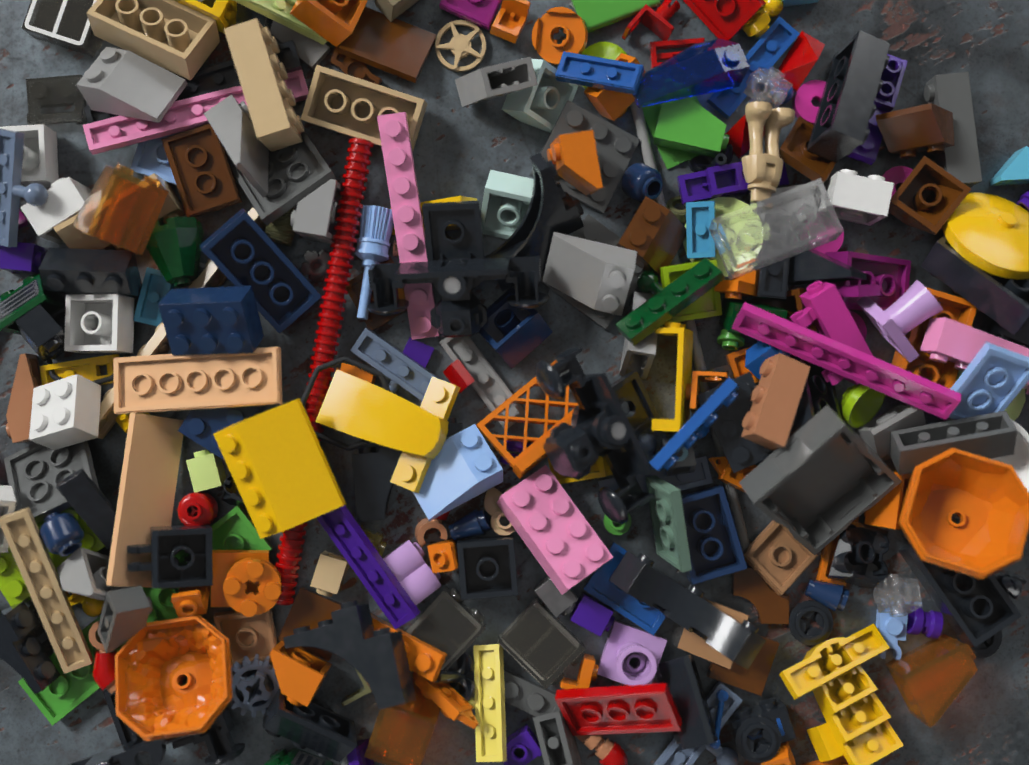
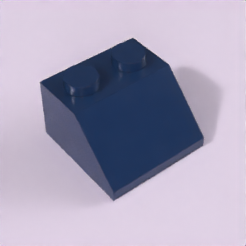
(513, 330)

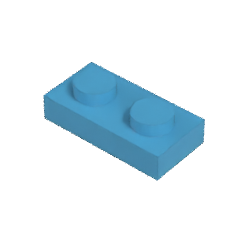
(699, 239)
(152, 292)

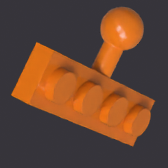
(421, 656)

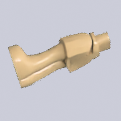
(759, 168)

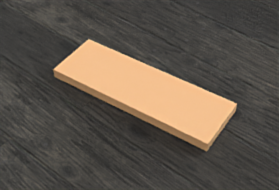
(197, 381)
(144, 493)

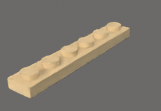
(46, 590)

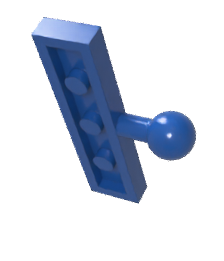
(762, 55)
(696, 427)

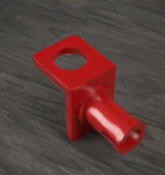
(655, 20)

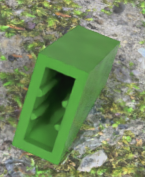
(690, 128)

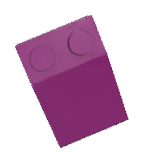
(887, 272)

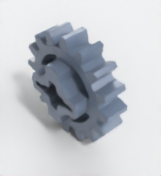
(245, 680)

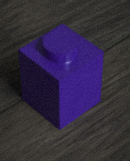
(22, 259)
(592, 614)

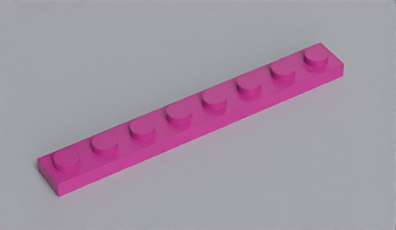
(846, 361)

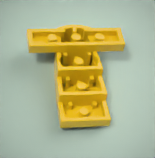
(392, 421)
(847, 694)

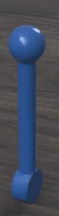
(723, 696)

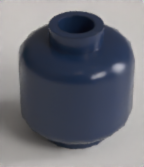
(642, 181)
(62, 533)

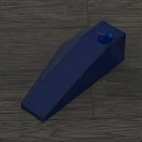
(694, 72)

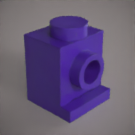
(524, 739)

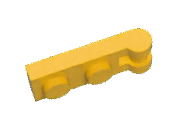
(86, 368)

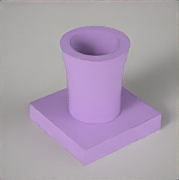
(902, 316)
(629, 642)

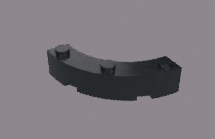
(688, 609)

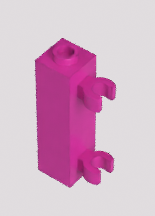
(832, 320)

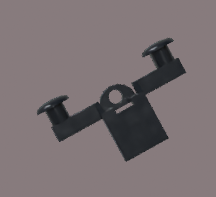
(217, 739)

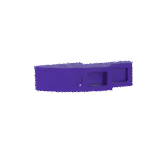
(885, 102)
(717, 182)

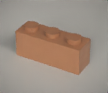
(775, 401)

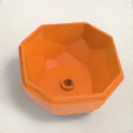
(990, 509)

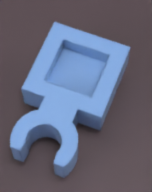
(892, 630)

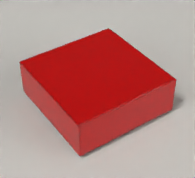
(458, 375)

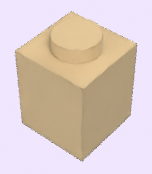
(329, 574)

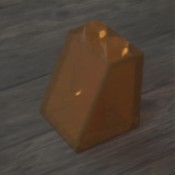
(122, 208)
(933, 676)
(403, 732)

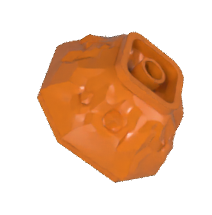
(152, 675)

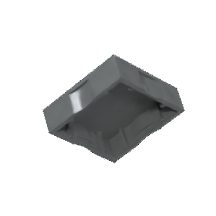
(819, 481)

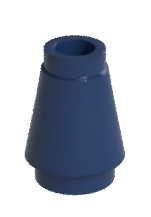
(471, 525)
(828, 594)

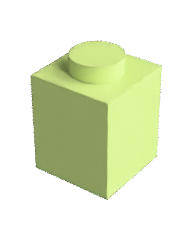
(206, 471)

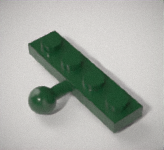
(667, 301)

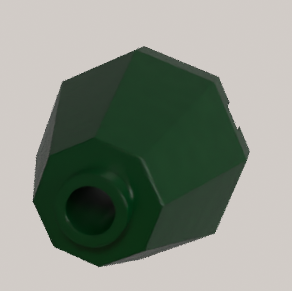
(177, 249)

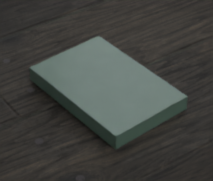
(668, 523)

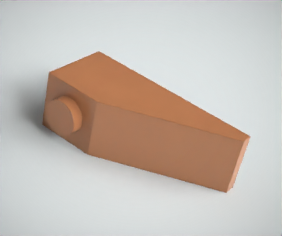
(20, 403)

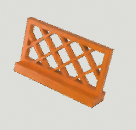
(535, 452)

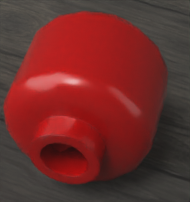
(206, 508)

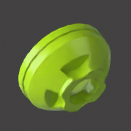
(860, 405)

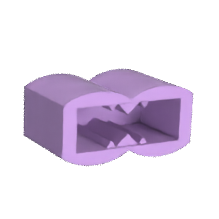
(412, 571)

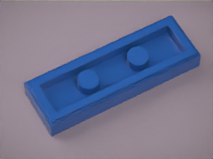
(599, 73)

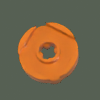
(549, 24)
(249, 602)

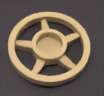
(460, 45)

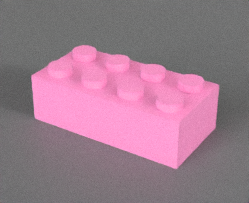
(554, 529)

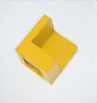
(824, 743)

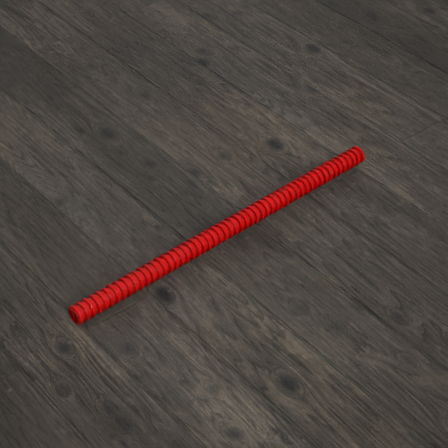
(328, 331)

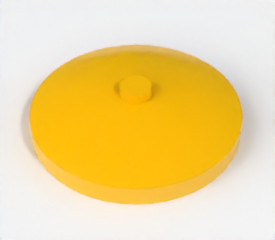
(991, 234)

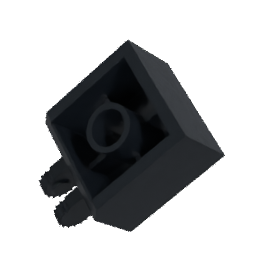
(165, 568)

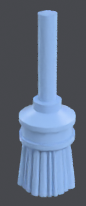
(372, 247)

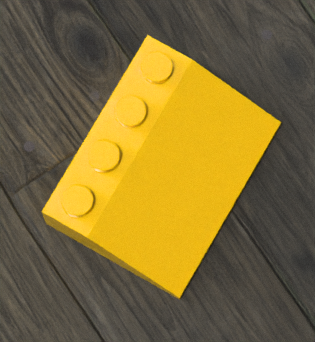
(279, 468)

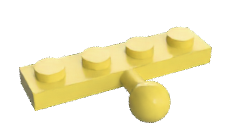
(489, 703)

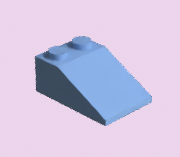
(458, 473)

